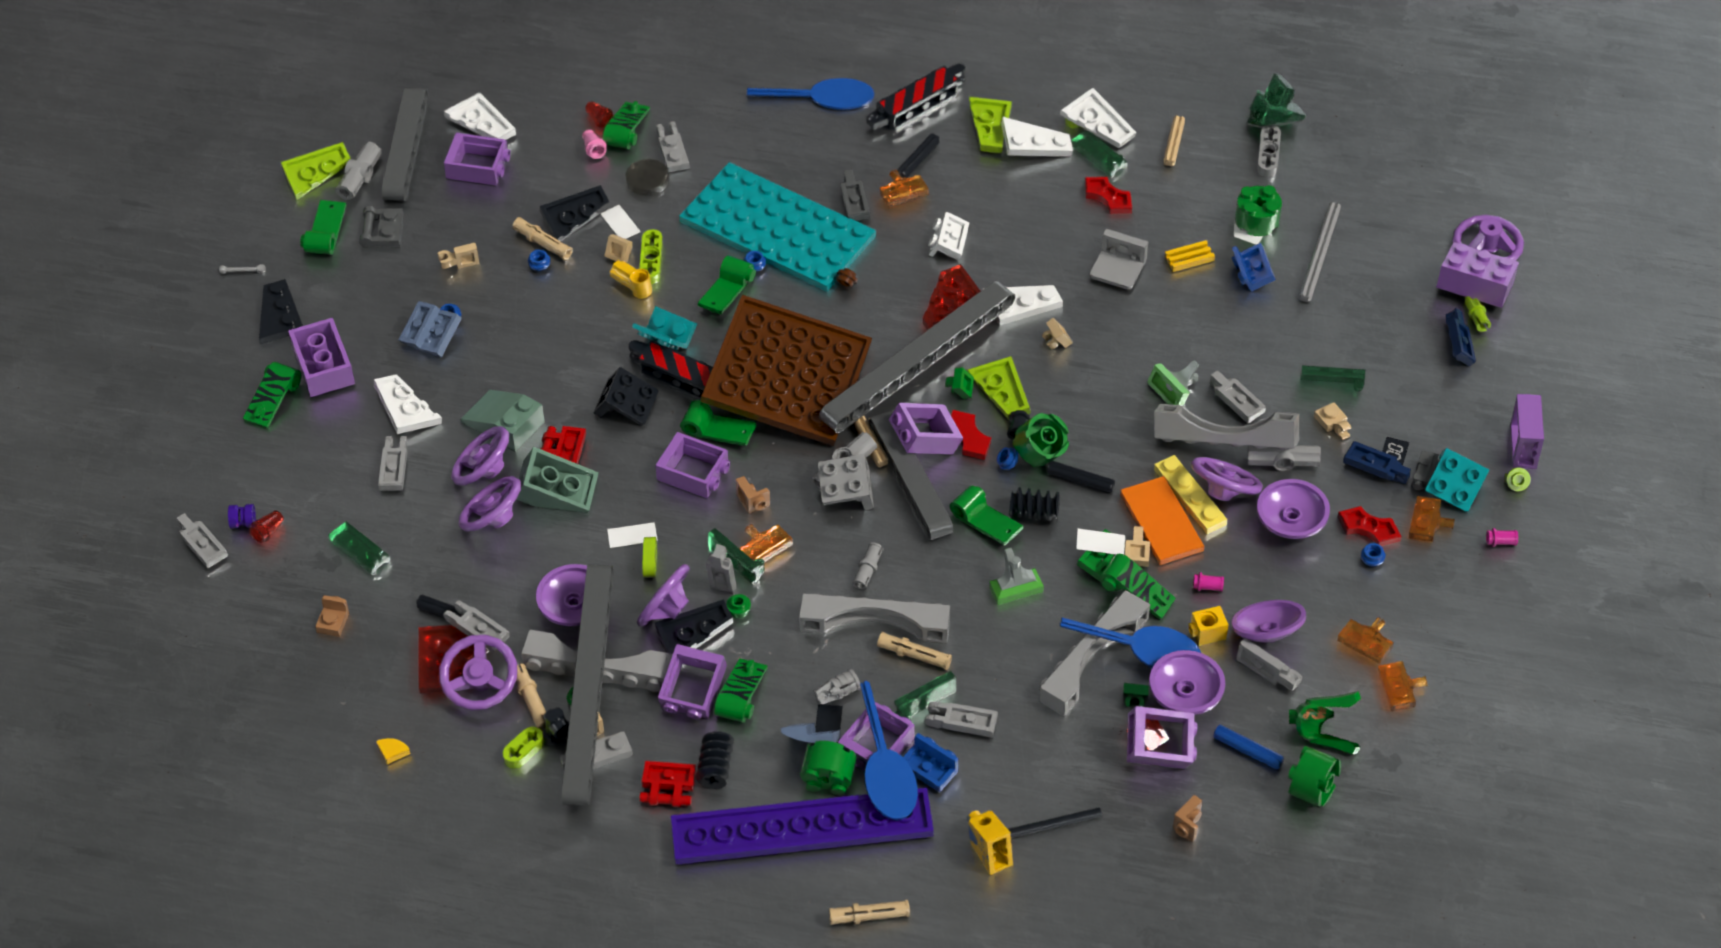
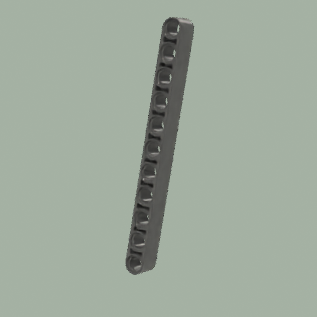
(916, 357)
(587, 686)

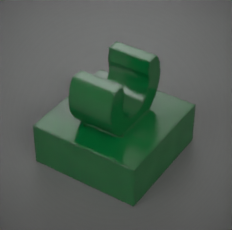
(1135, 691)

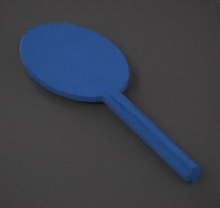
(830, 93)
(1147, 643)
(887, 774)

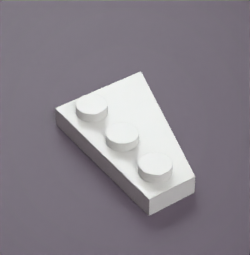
(480, 117)
(1099, 118)
(1033, 140)
(1030, 302)
(403, 407)

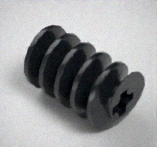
(1034, 504)
(714, 759)

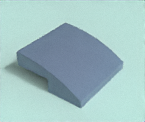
(430, 329)
(807, 733)

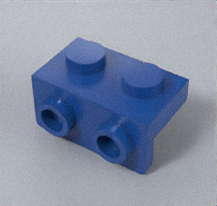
(1253, 266)
(931, 762)

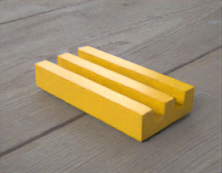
(1187, 254)

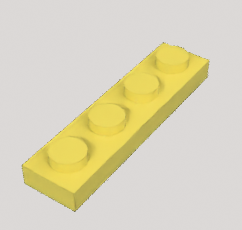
(1191, 495)

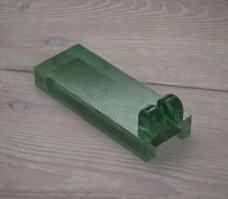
(1099, 153)
(1334, 374)
(358, 547)
(742, 563)
(922, 696)

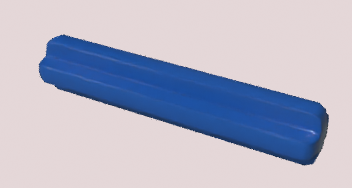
(1249, 747)

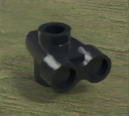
(555, 726)

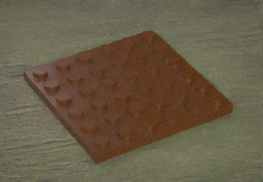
(784, 368)

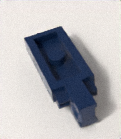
(1460, 337)
(1376, 462)

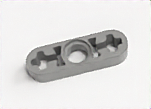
(1264, 157)

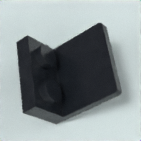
(627, 396)

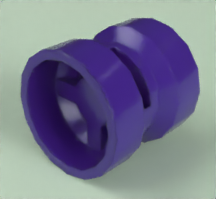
(241, 516)

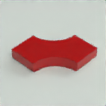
(1114, 199)
(974, 442)
(1380, 530)

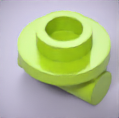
(1517, 479)

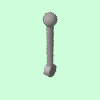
(260, 269)

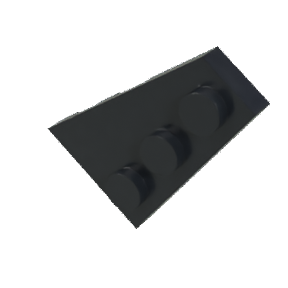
(573, 212)
(277, 312)
(694, 626)

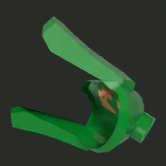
(1314, 712)

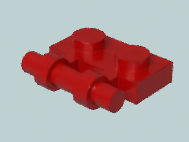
(568, 442)
(670, 777)

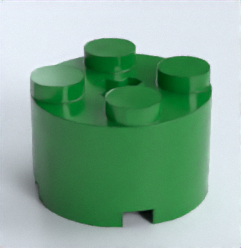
(1258, 210)
(1041, 439)
(828, 767)
(1314, 776)

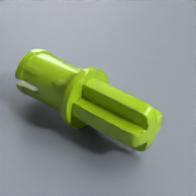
(1477, 314)

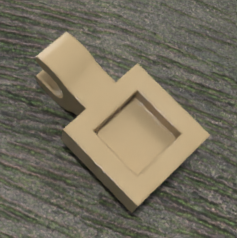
(462, 256)
(1333, 418)
(1137, 548)

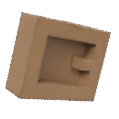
(749, 497)
(332, 616)
(1187, 817)

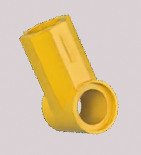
(635, 279)

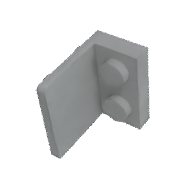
(846, 481)

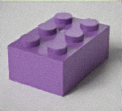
(1477, 274)
(321, 357)

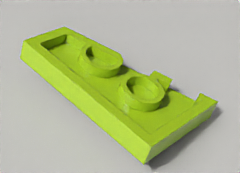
(987, 120)
(314, 168)
(1001, 385)

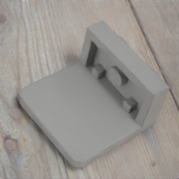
(1120, 259)

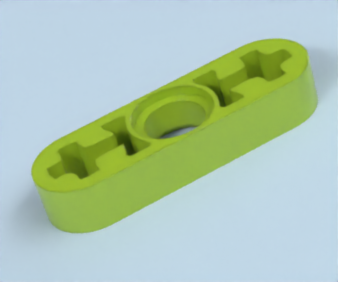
(646, 249)

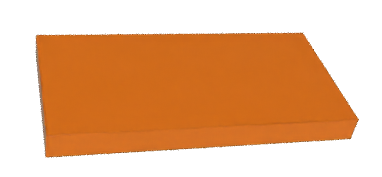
(1162, 519)

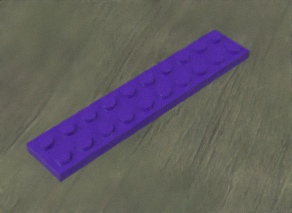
(793, 828)

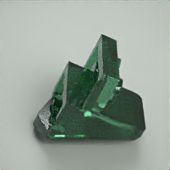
(1275, 105)

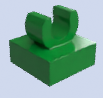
(961, 383)

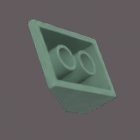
(506, 409)
(556, 482)

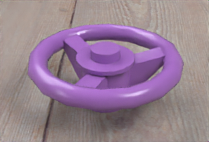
(1491, 235)
(484, 459)
(1225, 478)
(493, 508)
(667, 600)
(478, 673)

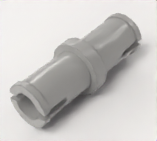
(867, 566)

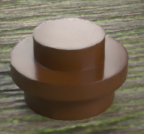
(846, 277)

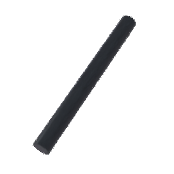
(1055, 822)

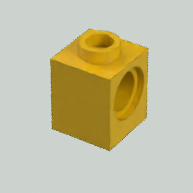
(1208, 625)

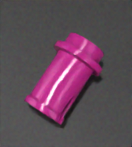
(1501, 537)
(1208, 582)

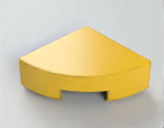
(392, 749)

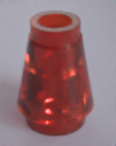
(599, 114)
(265, 527)

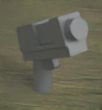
(1425, 469)

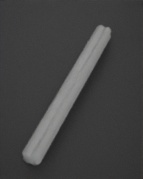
(1319, 252)

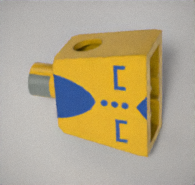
(988, 830)

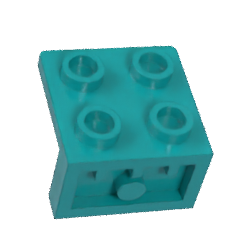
(667, 329)
(1456, 479)

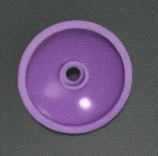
(1293, 500)
(559, 592)
(1269, 620)
(1191, 673)

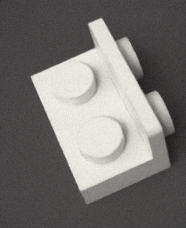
(948, 235)

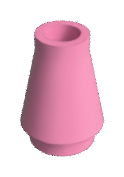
(594, 145)

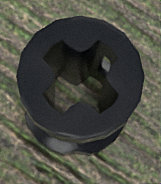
(1016, 418)

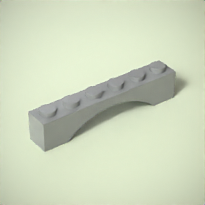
(1178, 423)
(826, 613)
(547, 653)
(1061, 689)

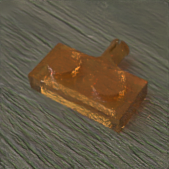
(903, 189)
(1427, 519)
(767, 543)
(1366, 639)
(1399, 685)

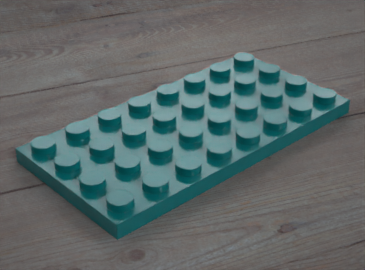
(780, 224)

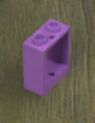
(476, 145)
(1527, 431)
(945, 433)
(684, 444)
(698, 659)
(898, 725)
(1136, 738)

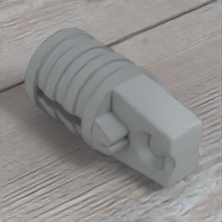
(837, 687)

